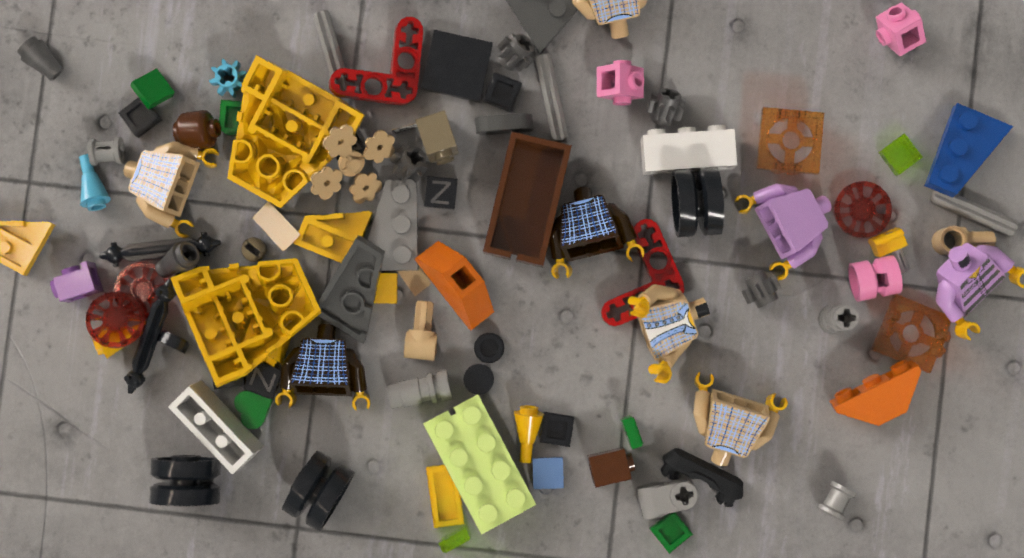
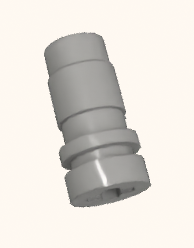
(829, 318)
(420, 390)

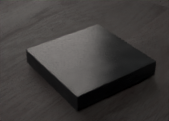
(457, 66)

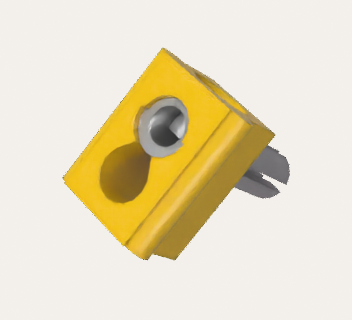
(890, 242)

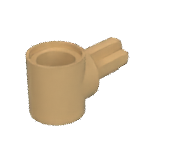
(961, 236)
(421, 341)

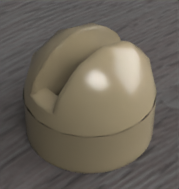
(256, 243)

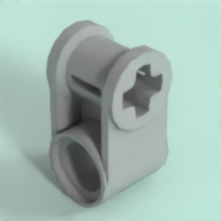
(659, 497)

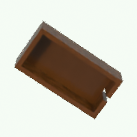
(527, 199)

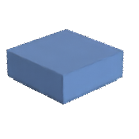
(548, 472)

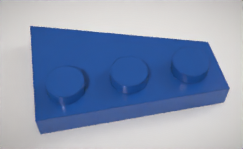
(964, 148)

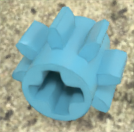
(226, 69)

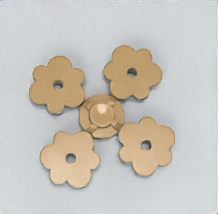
(351, 163)

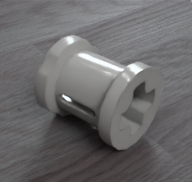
(106, 151)
(837, 500)

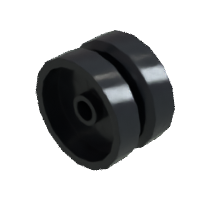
(697, 202)
(185, 478)
(317, 490)

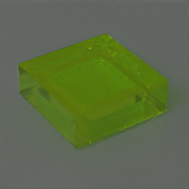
(900, 154)
(455, 539)

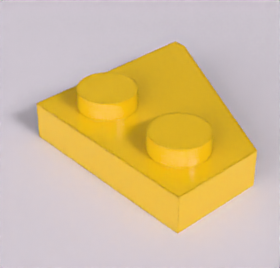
(332, 233)
(22, 243)

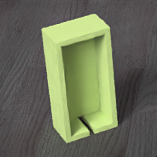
(479, 464)

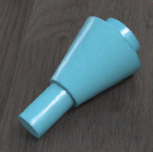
(93, 192)

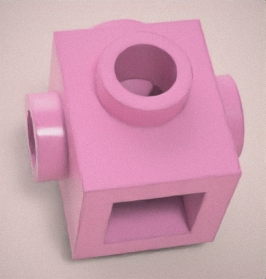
(900, 29)
(620, 82)

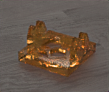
(767, 161)
(889, 325)

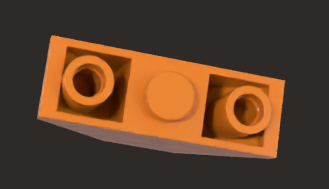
(457, 283)
(880, 396)

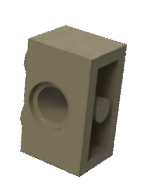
(437, 138)

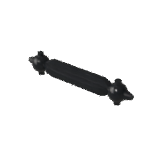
(155, 249)
(150, 336)

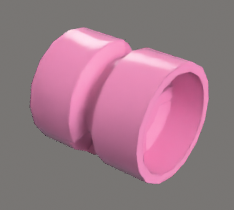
(864, 279)

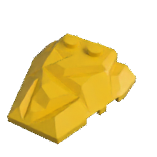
(283, 131)
(244, 312)

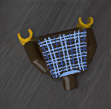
(589, 229)
(323, 368)

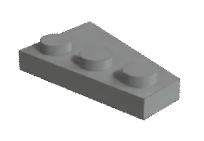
(396, 226)

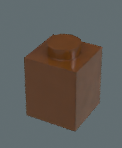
(610, 466)

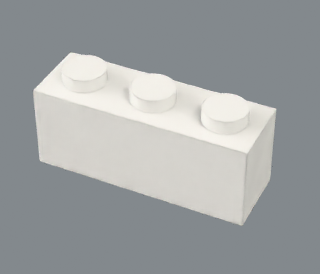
(688, 150)
(216, 426)

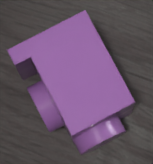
(77, 282)

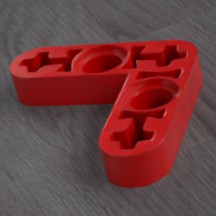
(397, 74)
(657, 276)

